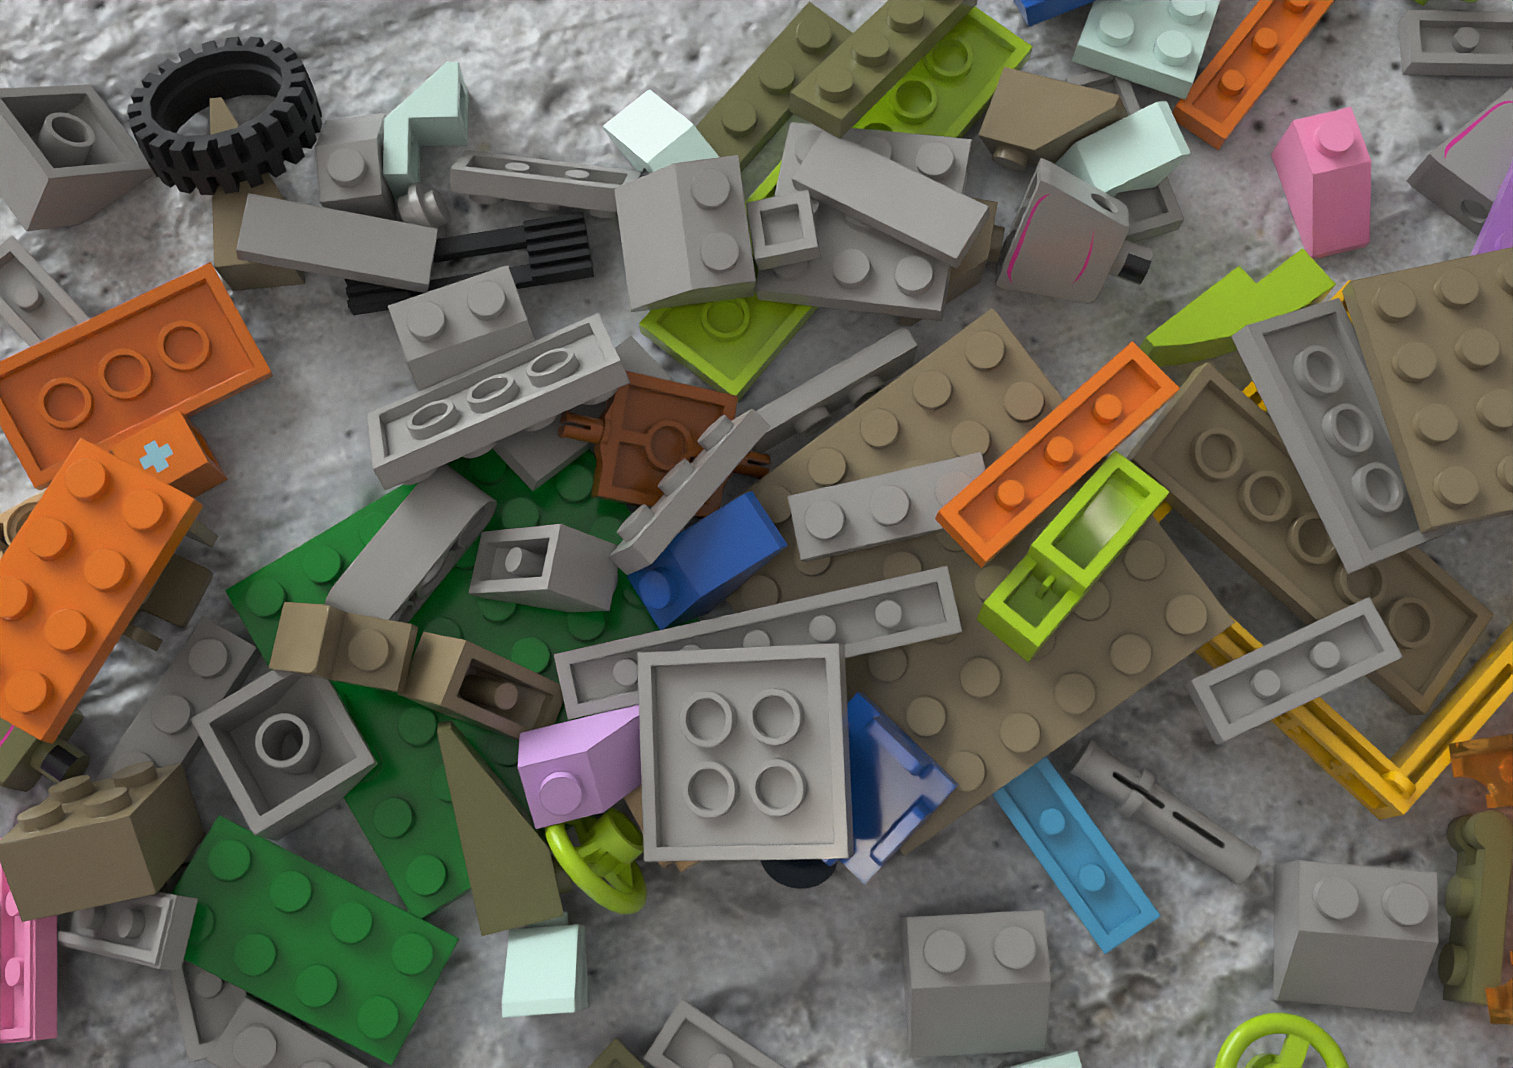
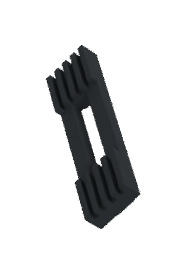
(555, 248)

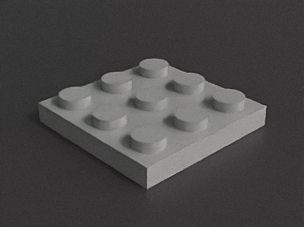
(858, 263)
(745, 754)

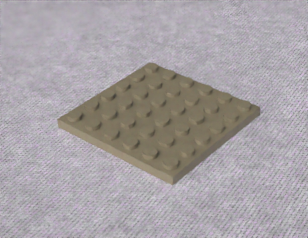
(968, 693)

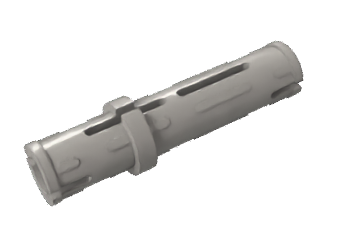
(1140, 796)

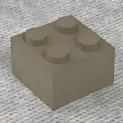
(101, 840)

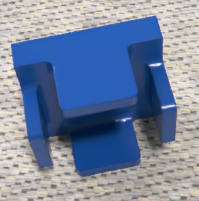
(891, 787)

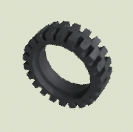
(235, 153)

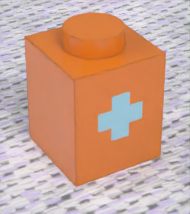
(174, 454)

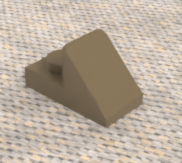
(343, 646)

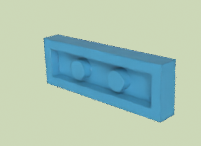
(1076, 855)

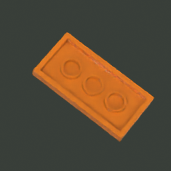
(127, 371)
(79, 581)

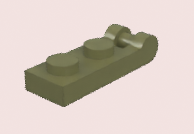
(1477, 906)

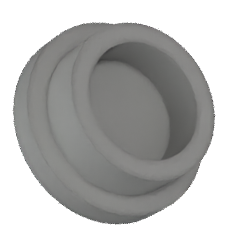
(424, 208)

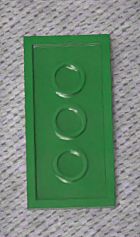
(310, 940)

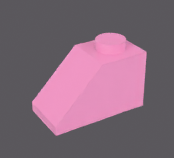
(1326, 181)

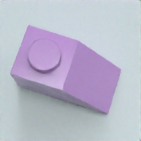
(580, 765)

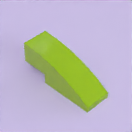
(1208, 322)
(1071, 555)

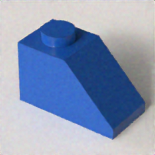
(708, 562)

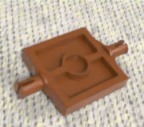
(647, 433)

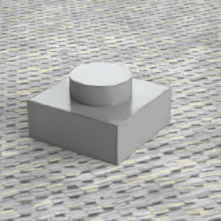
(783, 230)

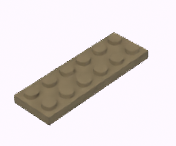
(1246, 496)

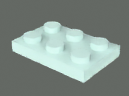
(1148, 41)

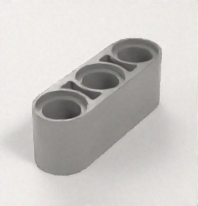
(414, 548)

